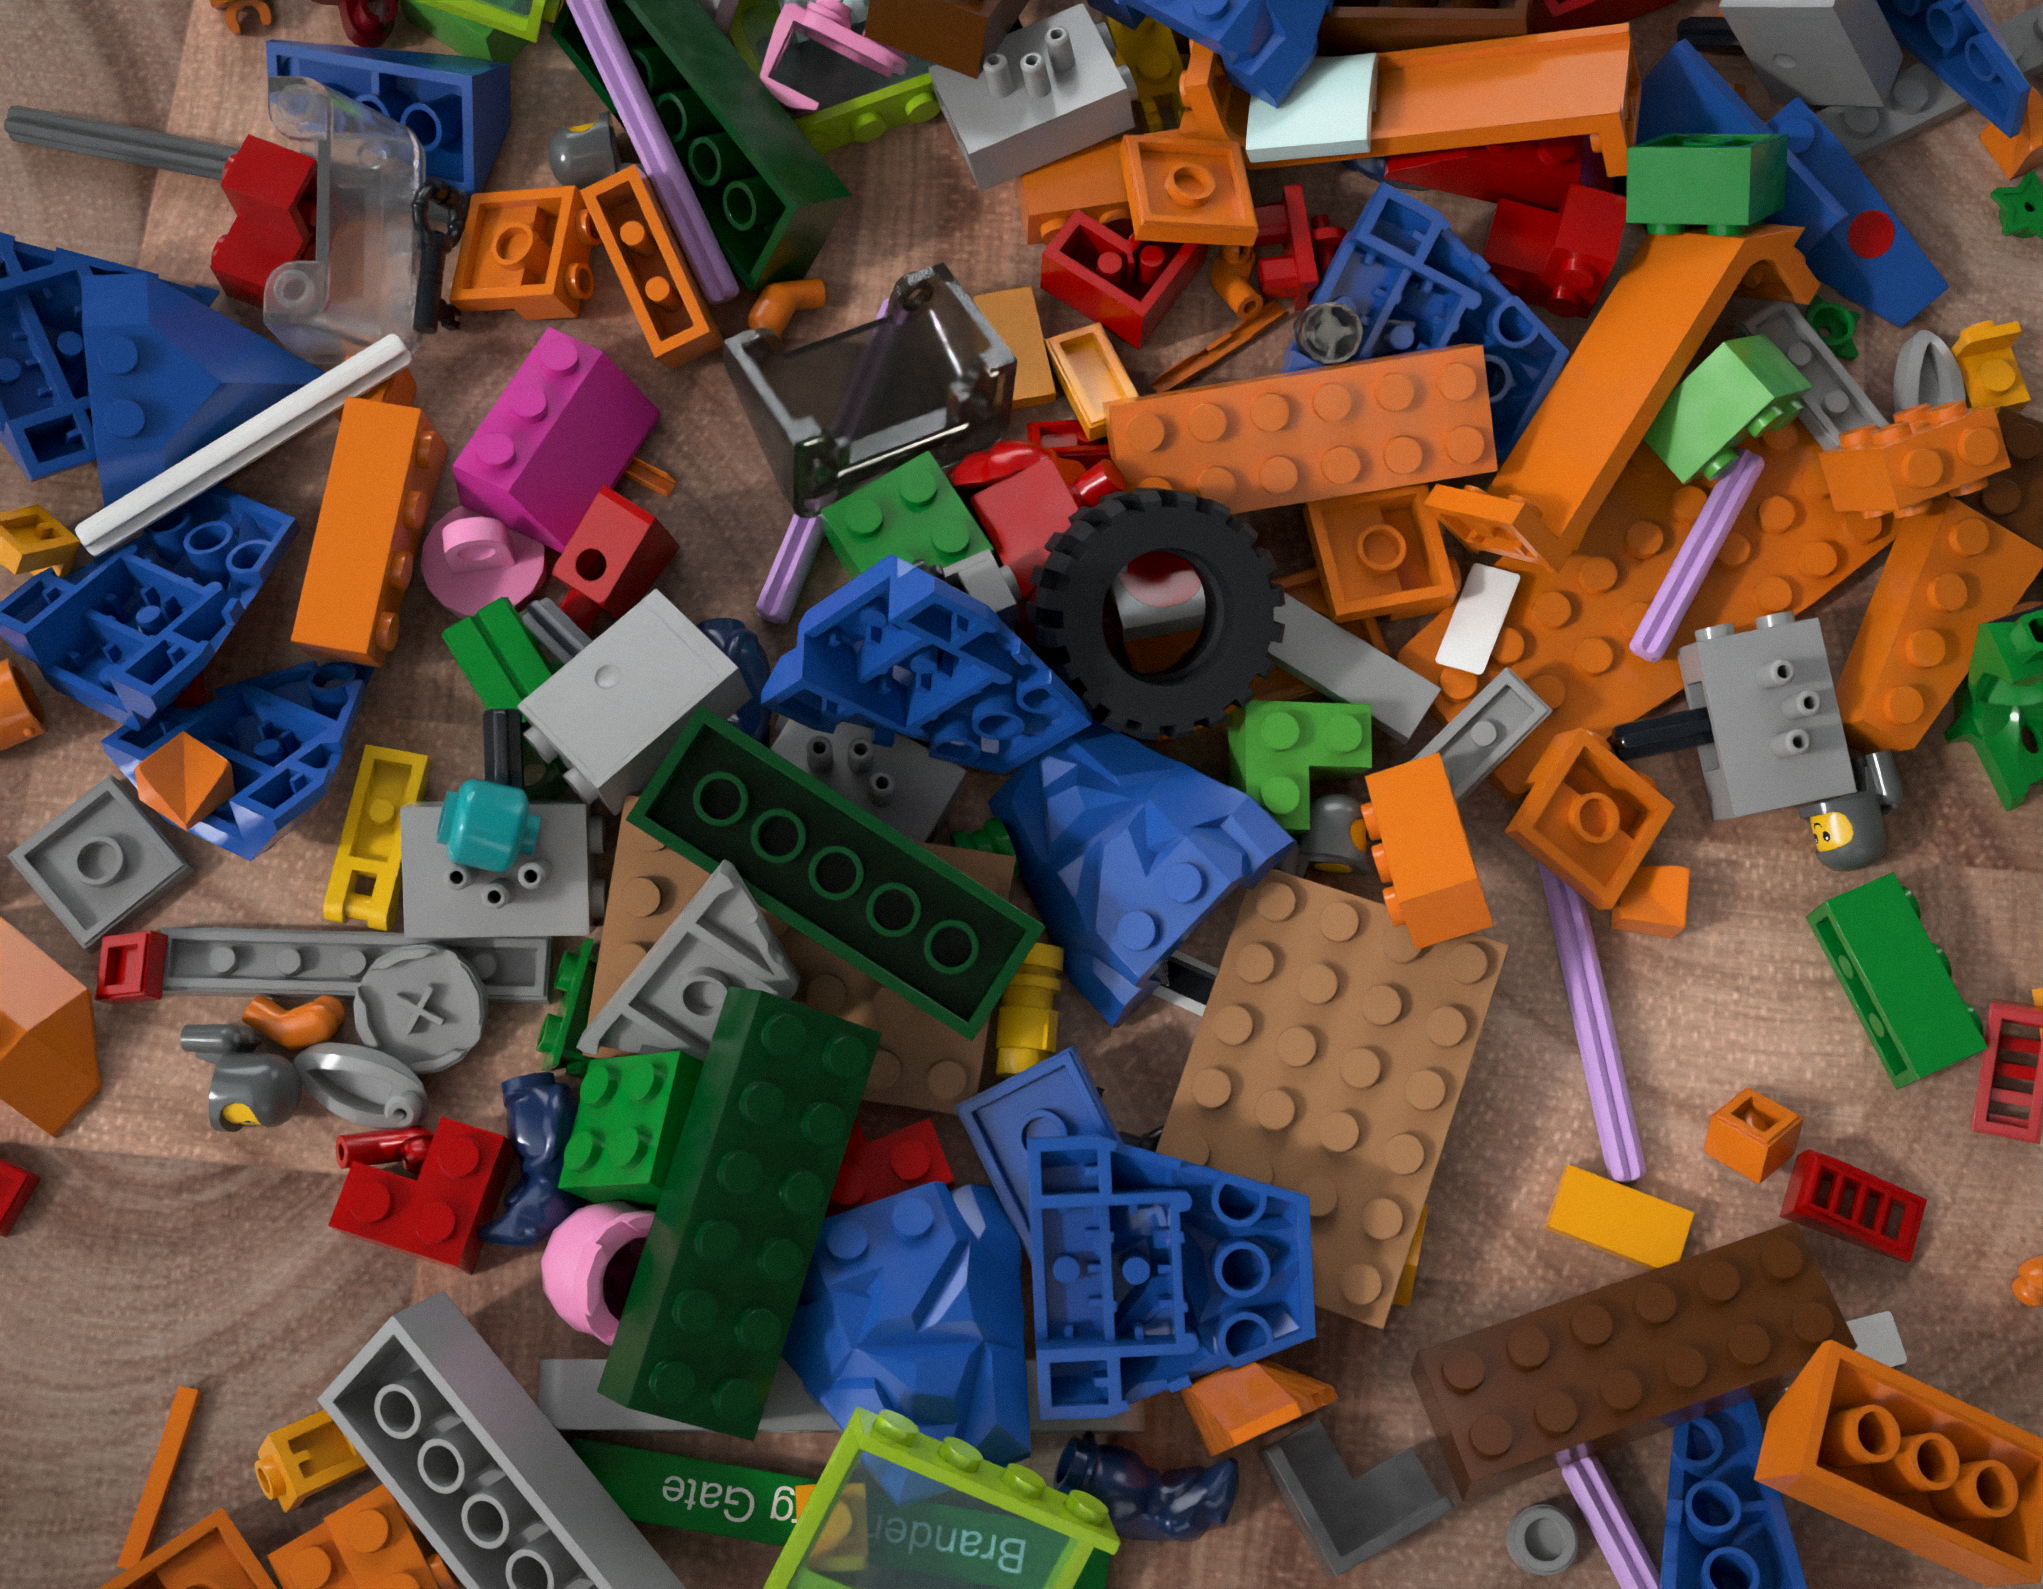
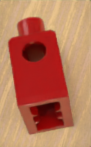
(611, 559)

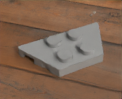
(684, 978)

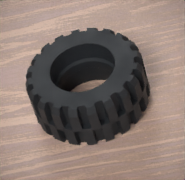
(1234, 628)

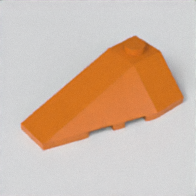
(1250, 1401)

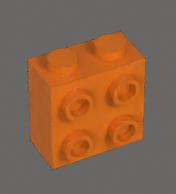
(1914, 459)

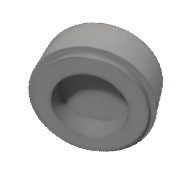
(1542, 1540)

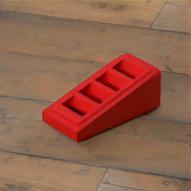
(2004, 1125)
(1802, 1192)

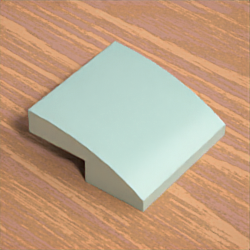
(1321, 115)

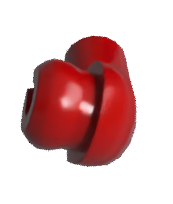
(385, 1146)

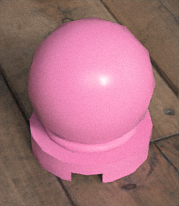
(594, 1264)

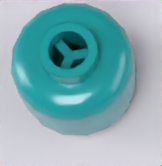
(487, 825)

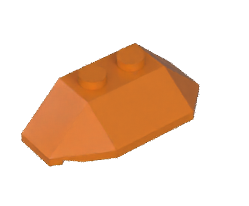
(44, 1035)

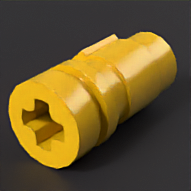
(1027, 1015)

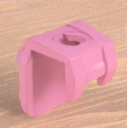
(828, 25)

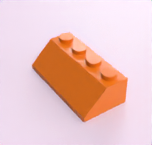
(1909, 1466)

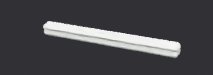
(242, 445)

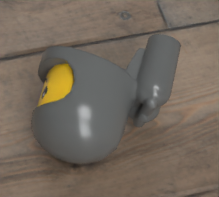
(586, 153)
(1852, 826)
(1334, 842)
(245, 1083)

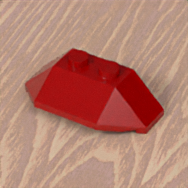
(1520, 171)

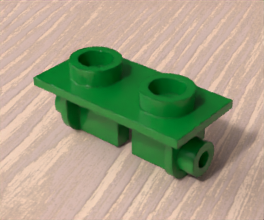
(563, 1031)

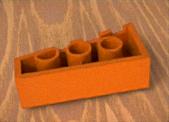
(368, 531)
(1924, 619)

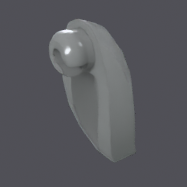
(1926, 373)
(363, 1085)

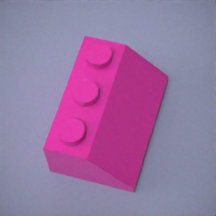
(554, 440)

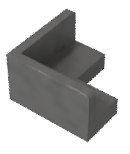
(1345, 1516)

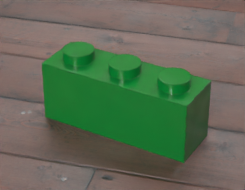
(1897, 980)

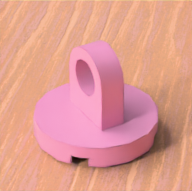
(478, 560)

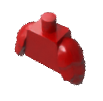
(1024, 497)

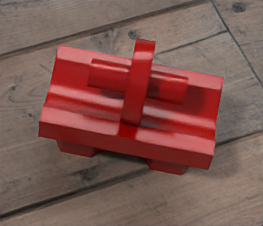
(1296, 271)

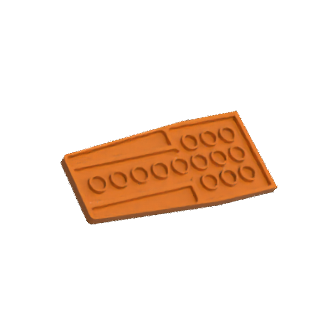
(1574, 628)

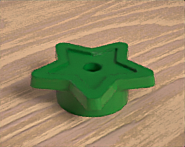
(2012, 212)
(1839, 324)

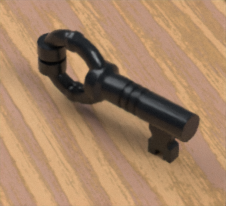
(434, 247)

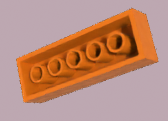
(1311, 431)

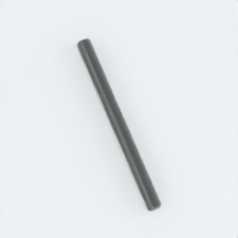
(139, 146)

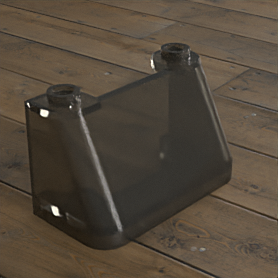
(876, 393)

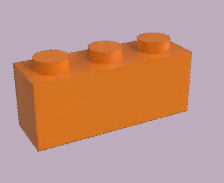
(1082, 181)
(652, 267)
(1424, 853)

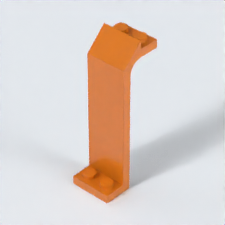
(1462, 96)
(1618, 387)

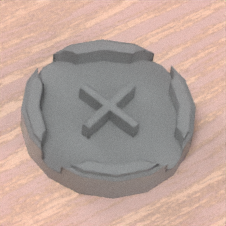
(422, 1006)

